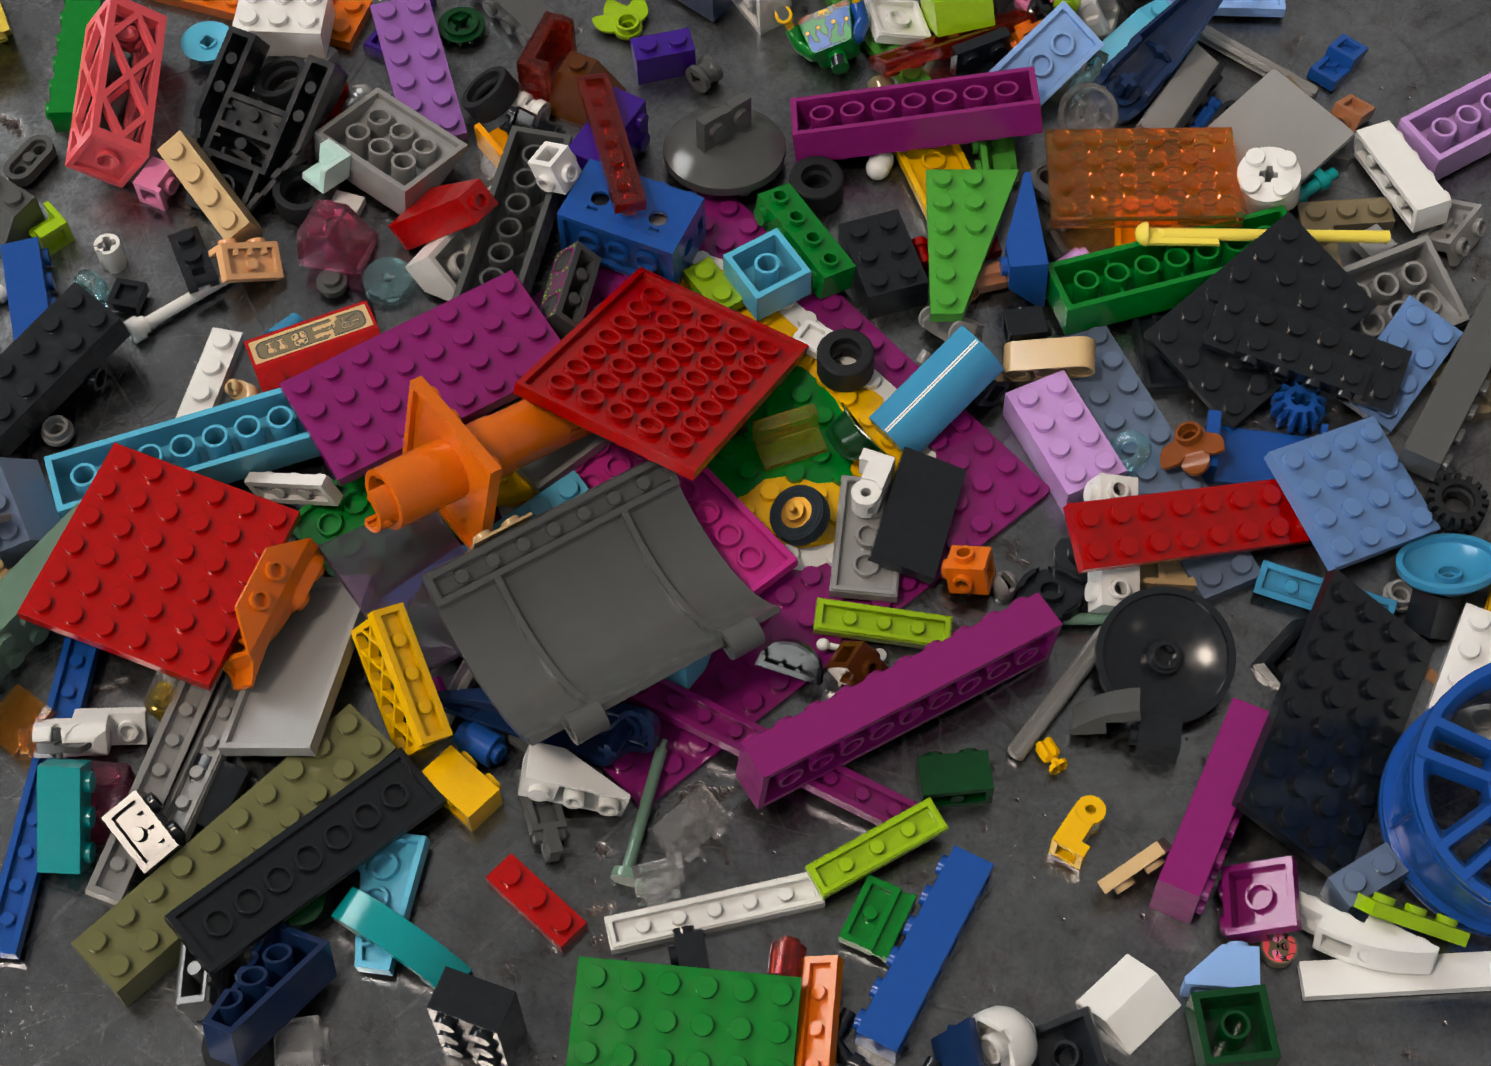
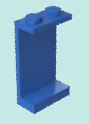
(1244, 452)

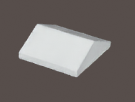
(1130, 1003)

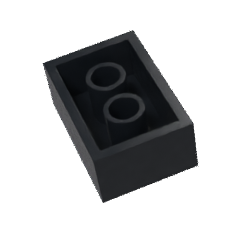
(886, 263)
(477, 1018)

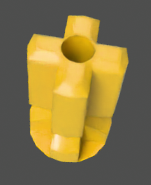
(1049, 753)

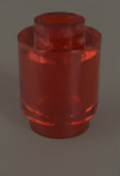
(786, 957)

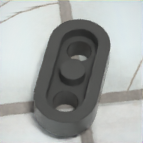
(26, 162)

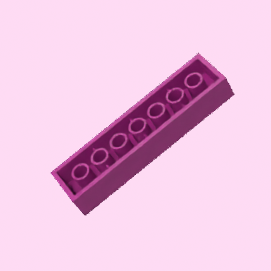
(917, 115)

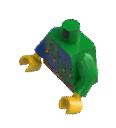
(829, 34)

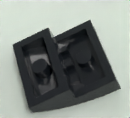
(224, 791)

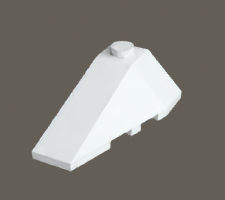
(441, 262)

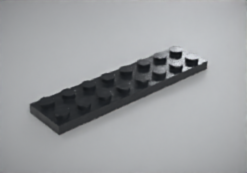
(304, 861)

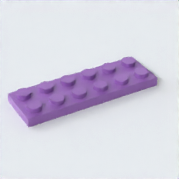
(418, 62)

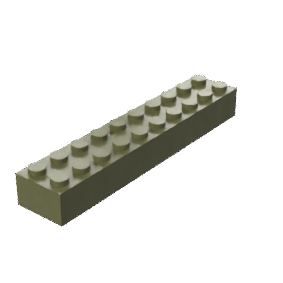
(134, 943)

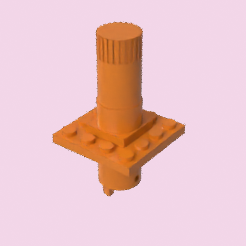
(459, 465)

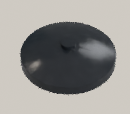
(1168, 647)

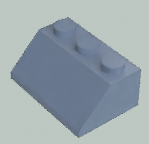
(31, 507)

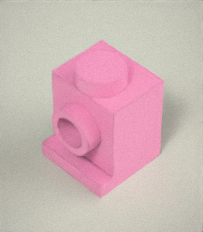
(156, 184)

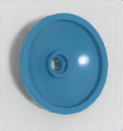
(1446, 564)

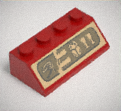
(309, 343)

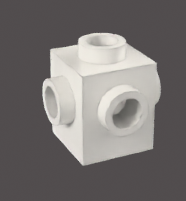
(554, 167)

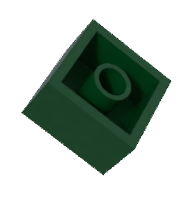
(1232, 1027)

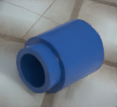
(480, 743)

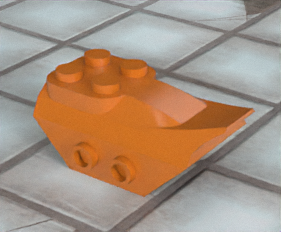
(271, 594)

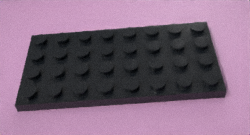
(1333, 725)

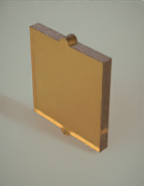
(16, 711)

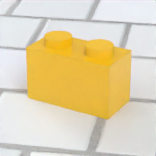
(466, 790)

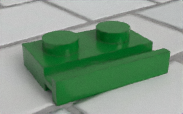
(877, 918)

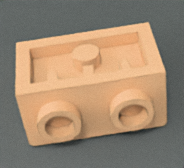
(248, 261)

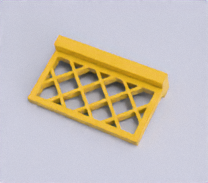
(407, 670)

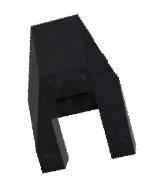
(252, 139)

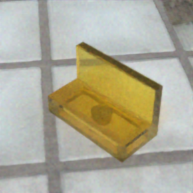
(788, 437)

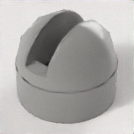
(999, 587)

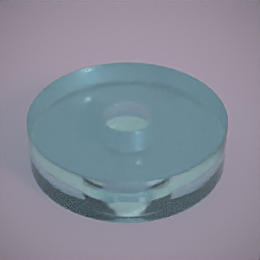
(387, 292)

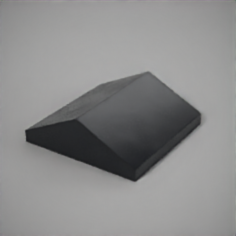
(1070, 1041)

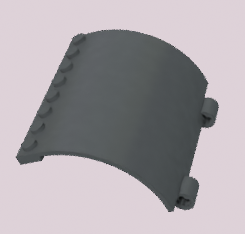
(593, 604)

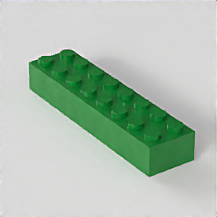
(1138, 278)

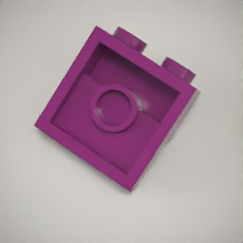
(1260, 899)

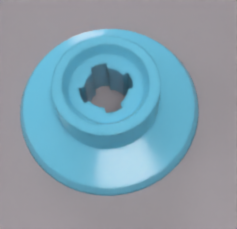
(198, 37)

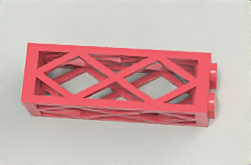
(95, 150)

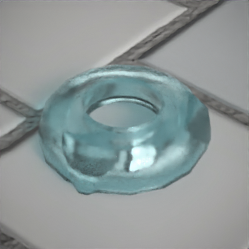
(1143, 451)

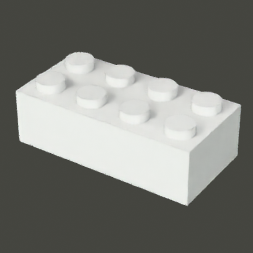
(1465, 653)

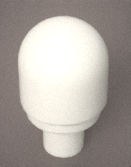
(879, 166)

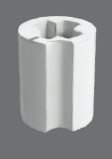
(110, 253)

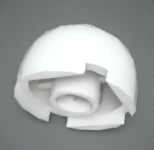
(1006, 1037)

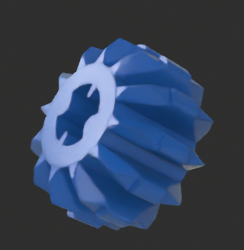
(1297, 408)

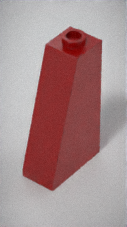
(443, 212)

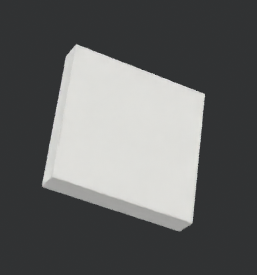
(896, 21)

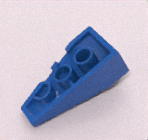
(1025, 249)

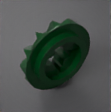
(459, 17)

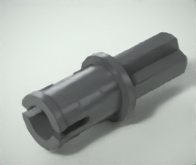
(1052, 239)

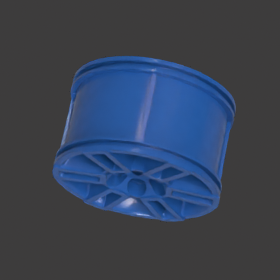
(1407, 816)

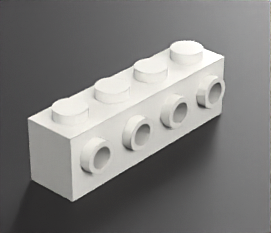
(1401, 176)
(1110, 586)

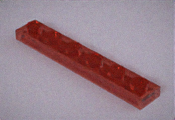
(939, 48)
(611, 143)

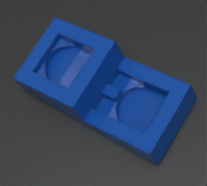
(1338, 62)

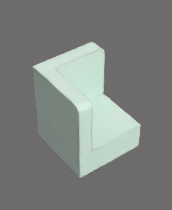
(331, 168)

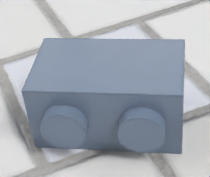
(1375, 871)

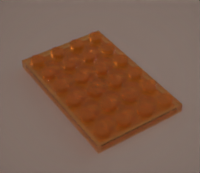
(1143, 176)

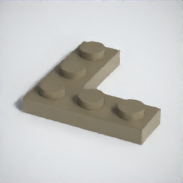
(1344, 215)

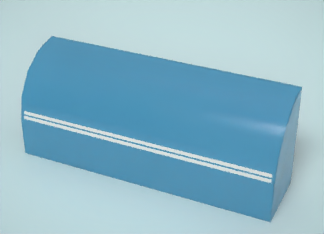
(937, 392)

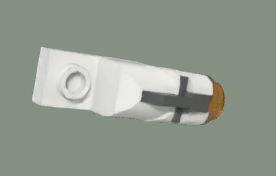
(85, 734)

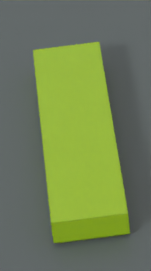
(879, 623)
(876, 848)

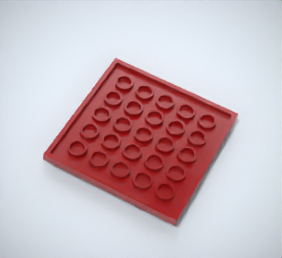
(156, 565)

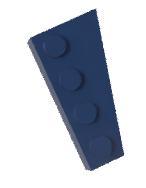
(267, 993)

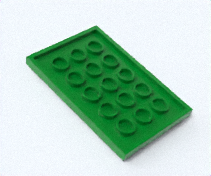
(681, 1016)

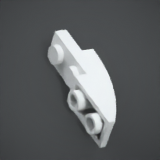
(1369, 944)

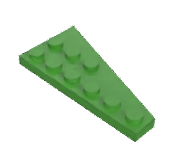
(962, 223)

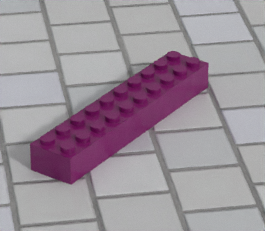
(896, 700)

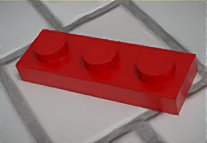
(536, 902)

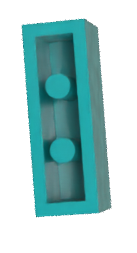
(65, 816)

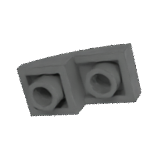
(1094, 713)

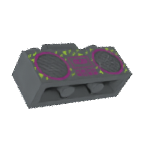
(569, 287)

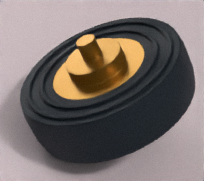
(799, 515)

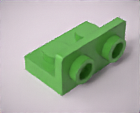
(995, 154)

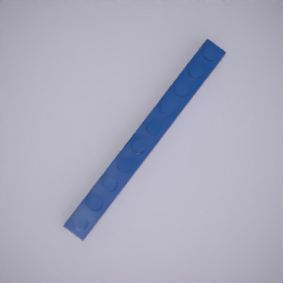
(19, 872)

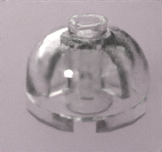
(1088, 108)

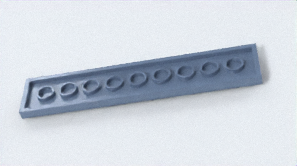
(1122, 404)

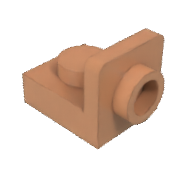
(1352, 111)

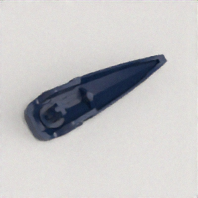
(1153, 55)
(630, 726)

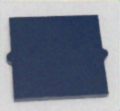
(959, 1045)

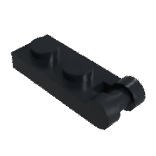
(193, 259)

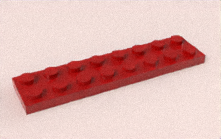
(1181, 525)

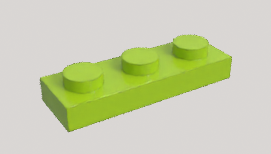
(1412, 917)

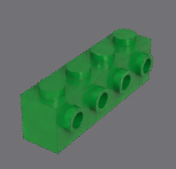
(829, 264)

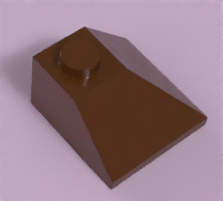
(565, 96)

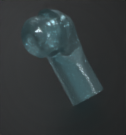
(88, 279)

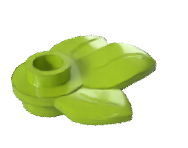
(622, 19)

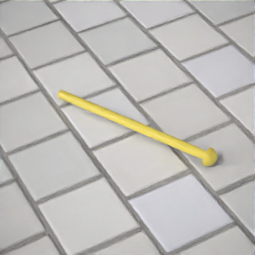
(1211, 236)

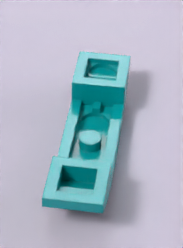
(396, 936)

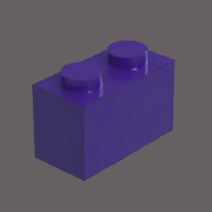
(662, 55)

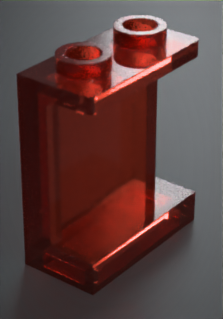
(548, 44)

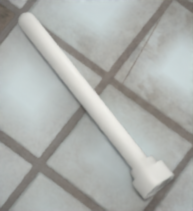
(141, 326)

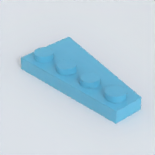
(392, 880)

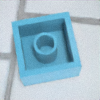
(767, 274)

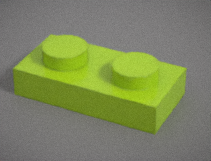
(710, 282)

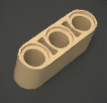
(1042, 357)

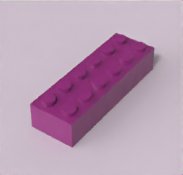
(1210, 817)

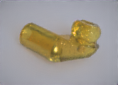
(159, 699)

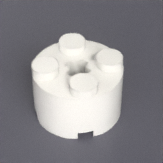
(1269, 179)

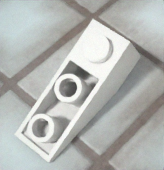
(563, 778)

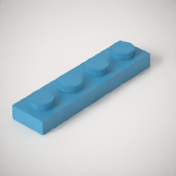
(1298, 586)

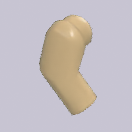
(240, 389)

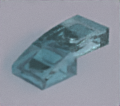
(1092, 70)

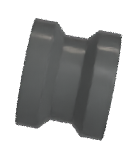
(704, 73)

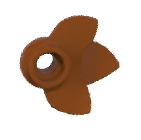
(1191, 449)

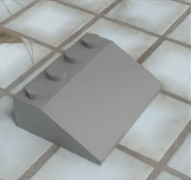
(392, 149)
(1401, 272)

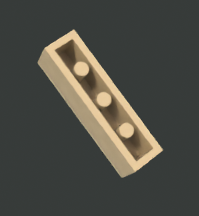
(209, 188)

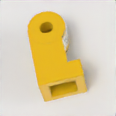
(1081, 823)

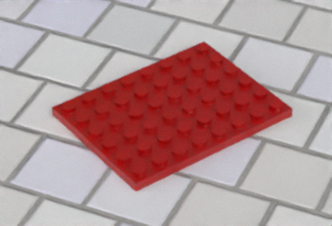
(662, 372)

